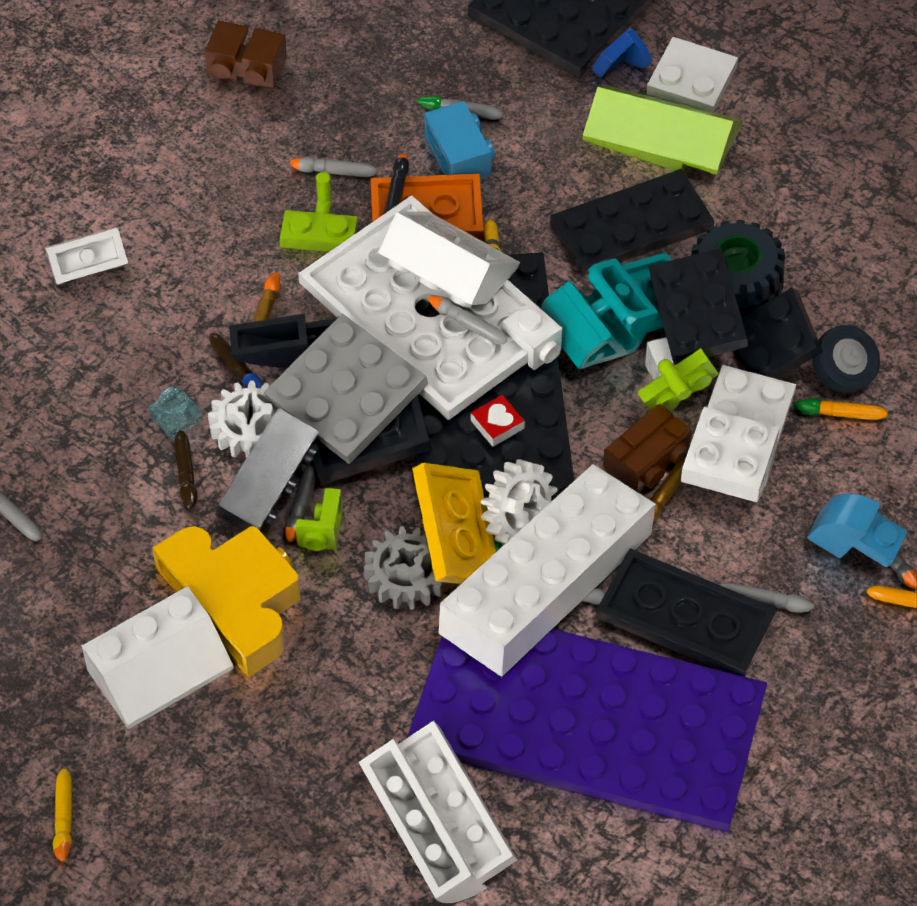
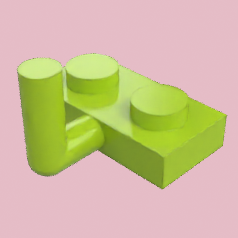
(320, 229)
(678, 381)

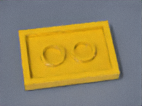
(453, 520)

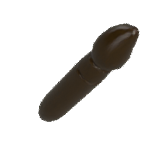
(188, 491)

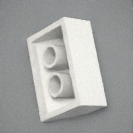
(446, 257)
(157, 657)

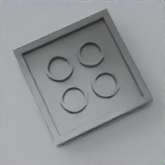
(346, 387)

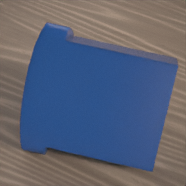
(627, 47)

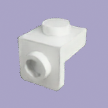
(535, 334)

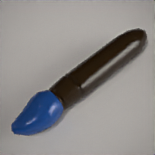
(241, 369)

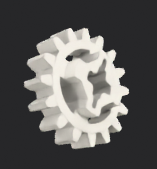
(231, 417)
(516, 498)

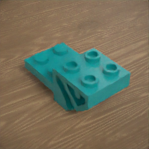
(612, 317)

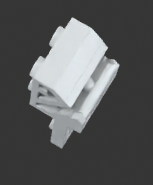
(738, 434)

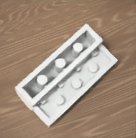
(438, 814)

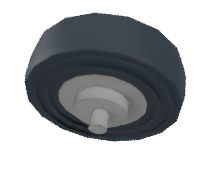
(848, 359)

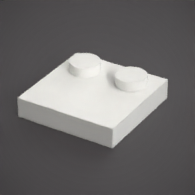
(692, 75)

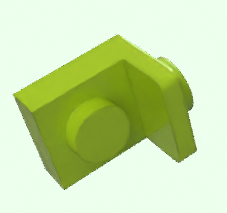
(325, 528)

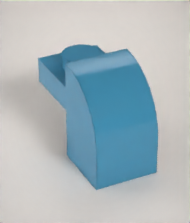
(854, 522)

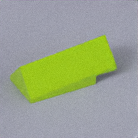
(660, 130)

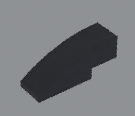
(275, 340)

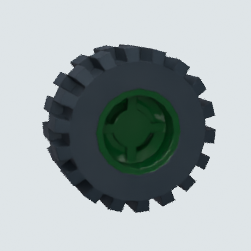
(751, 258)

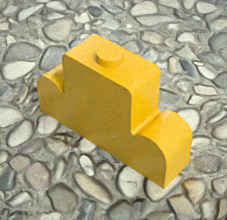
(239, 587)

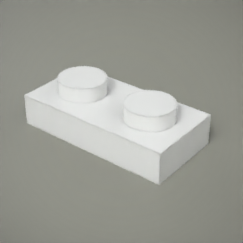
(86, 255)

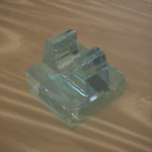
(175, 411)

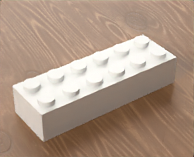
(546, 569)

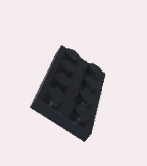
(632, 221)
(686, 613)

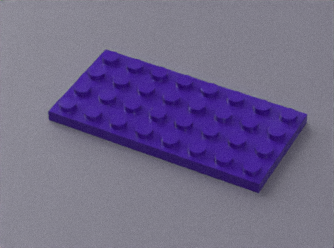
(601, 723)

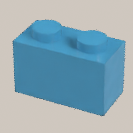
(458, 141)

